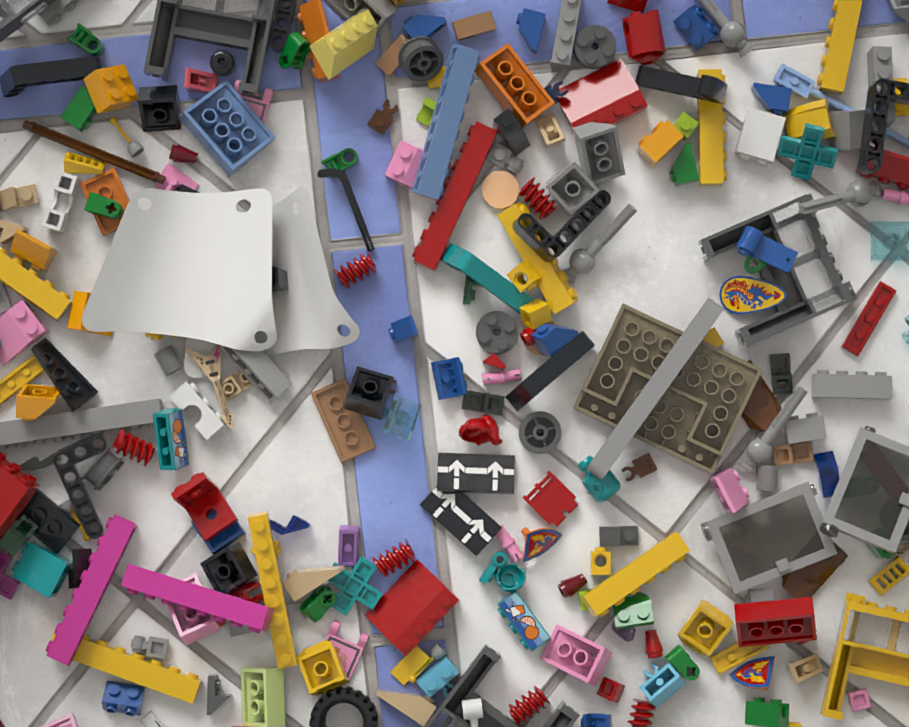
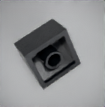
(159, 108)
(368, 393)
(229, 568)

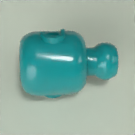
(597, 488)

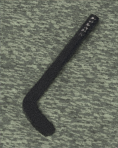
(333, 172)

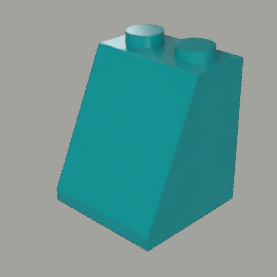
(41, 569)

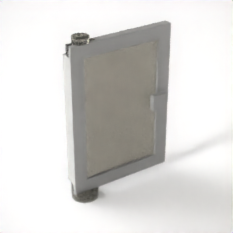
(871, 493)
(770, 537)

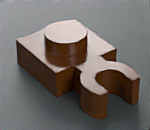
(381, 119)
(642, 466)

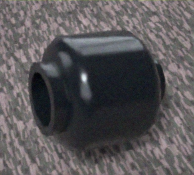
(227, 67)

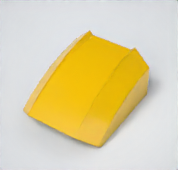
(813, 113)
(705, 628)
(321, 668)

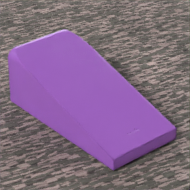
(348, 545)

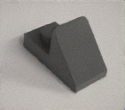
(618, 535)
(214, 700)

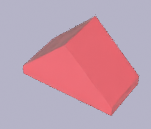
(200, 81)

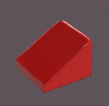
(493, 360)
(610, 689)

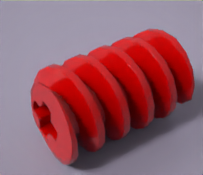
(537, 199)
(356, 270)
(134, 447)
(395, 558)
(528, 705)
(641, 714)

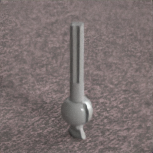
(732, 32)
(857, 194)
(583, 260)
(760, 449)

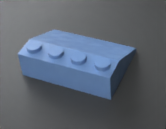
(227, 128)

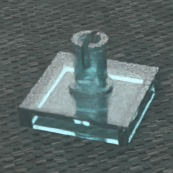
(889, 240)
(401, 417)

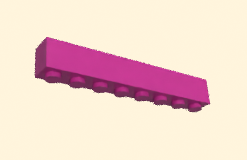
(91, 590)
(196, 597)

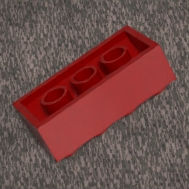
(893, 169)
(775, 622)

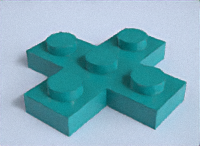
(807, 151)
(354, 586)

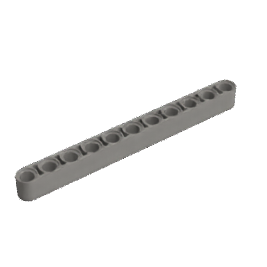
(655, 388)

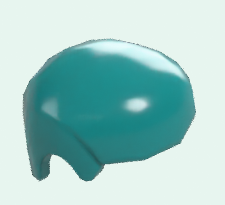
(510, 577)

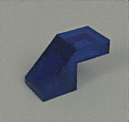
(828, 472)
(295, 524)

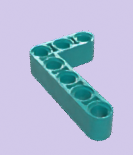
(485, 276)

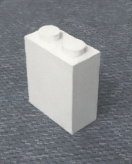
(759, 136)

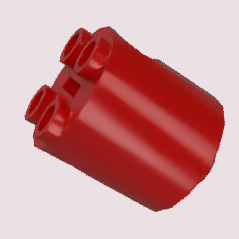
(644, 37)

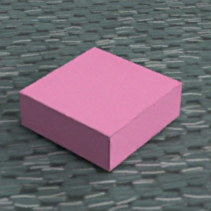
(859, 700)

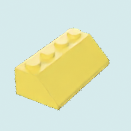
(345, 43)

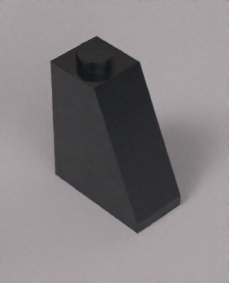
(511, 132)

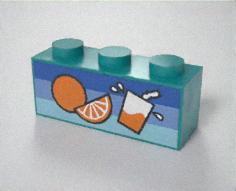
(170, 439)
(522, 621)

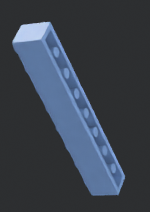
(445, 121)

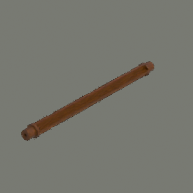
(95, 152)

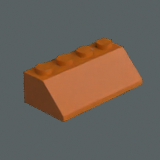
(315, 26)
(514, 85)

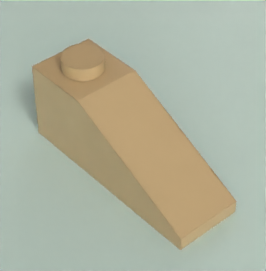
(308, 579)
(413, 705)

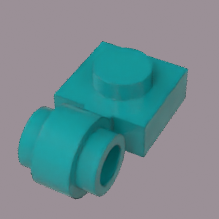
(489, 574)

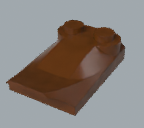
(761, 407)
(810, 578)

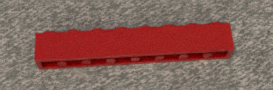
(455, 196)

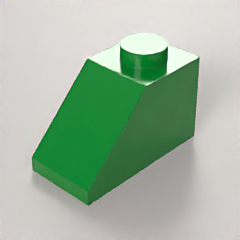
(684, 167)

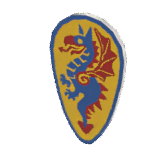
(750, 295)

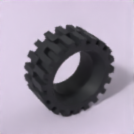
(344, 695)

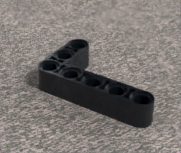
(282, 33)
(21, 76)
(703, 88)
(880, 119)
(567, 230)
(550, 371)
(77, 483)

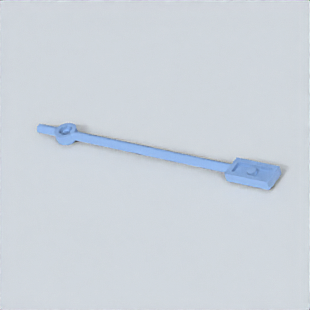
(803, 87)

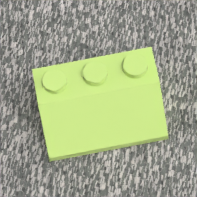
(263, 696)

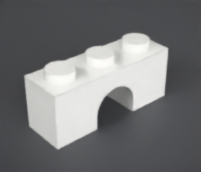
(64, 196)
(188, 396)

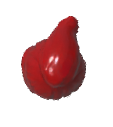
(480, 431)

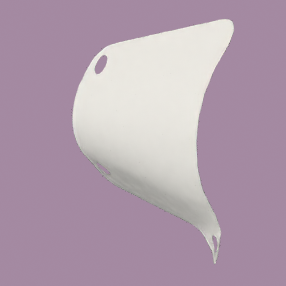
(189, 269)
(309, 309)

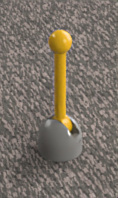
(134, 148)
(68, 507)
(437, 653)

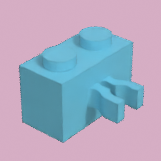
(438, 676)
(662, 684)

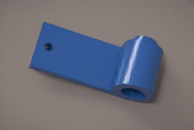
(756, 245)

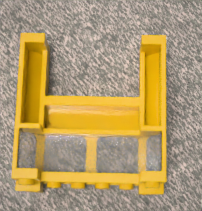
(867, 644)

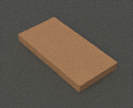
(345, 427)

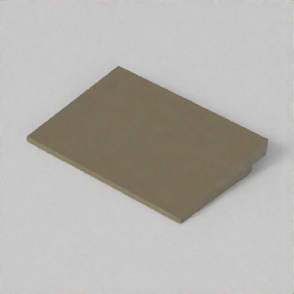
(697, 408)

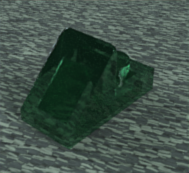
(469, 294)
(18, 535)

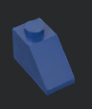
(423, 25)
(530, 27)
(773, 98)
(403, 329)
(552, 338)

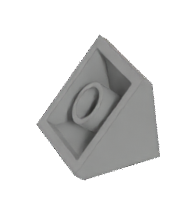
(847, 128)

